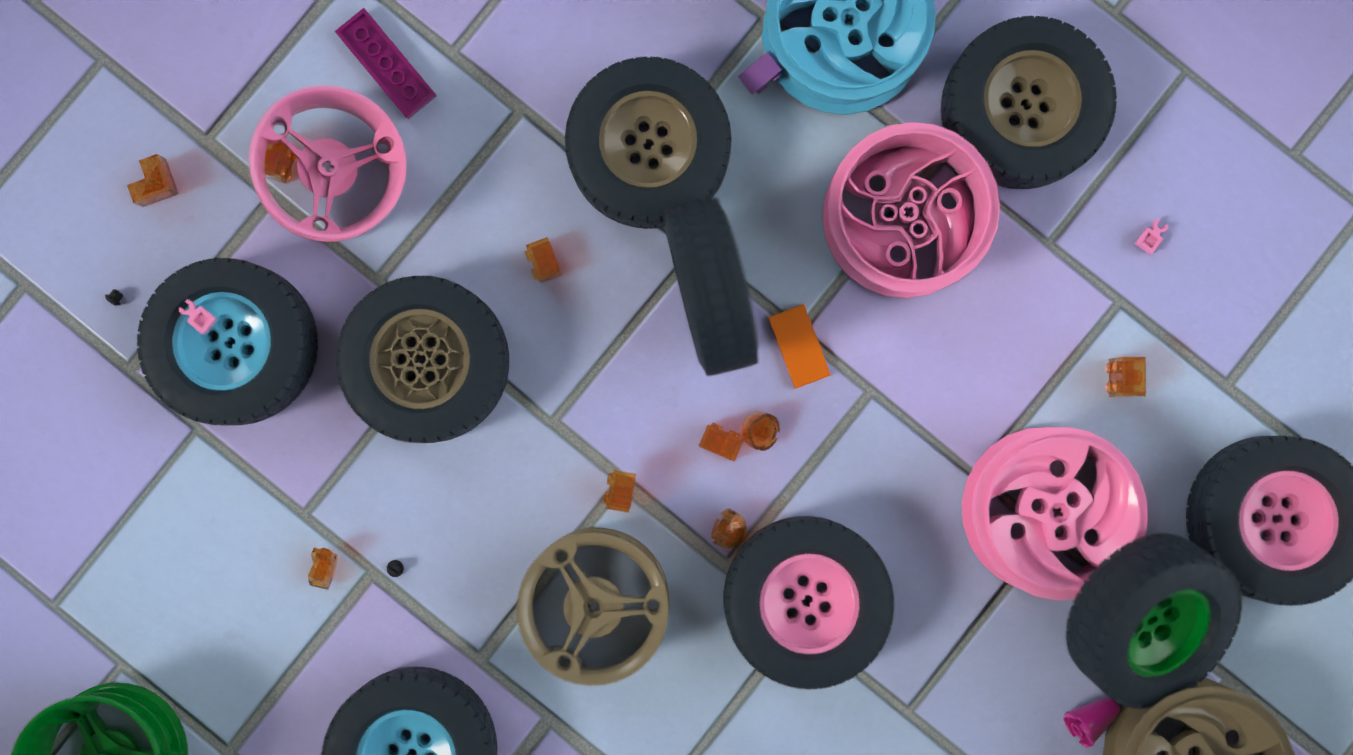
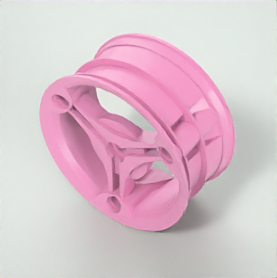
(328, 150)

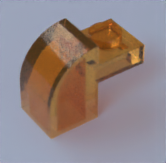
(323, 568)

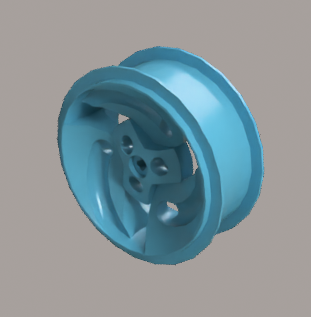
(828, 77)

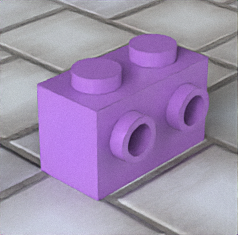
(761, 72)

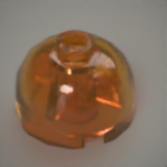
(760, 430)
(729, 530)

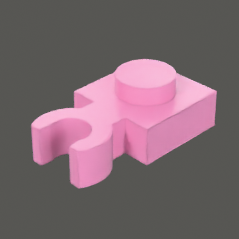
(1150, 238)
(199, 318)

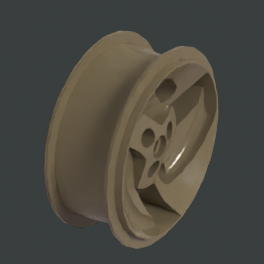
(1211, 713)

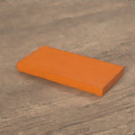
(799, 346)

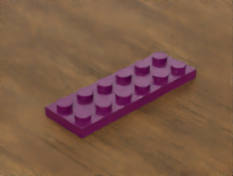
(385, 63)

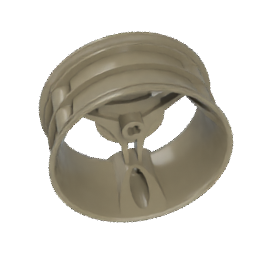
(597, 621)

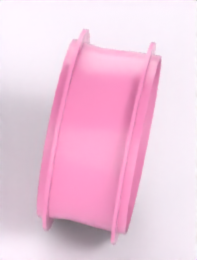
(960, 233)
(1023, 461)

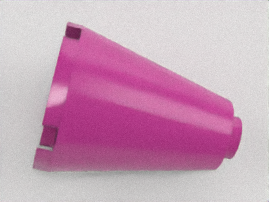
(1091, 720)

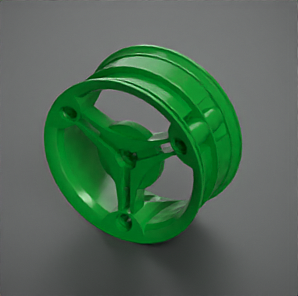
(141, 704)

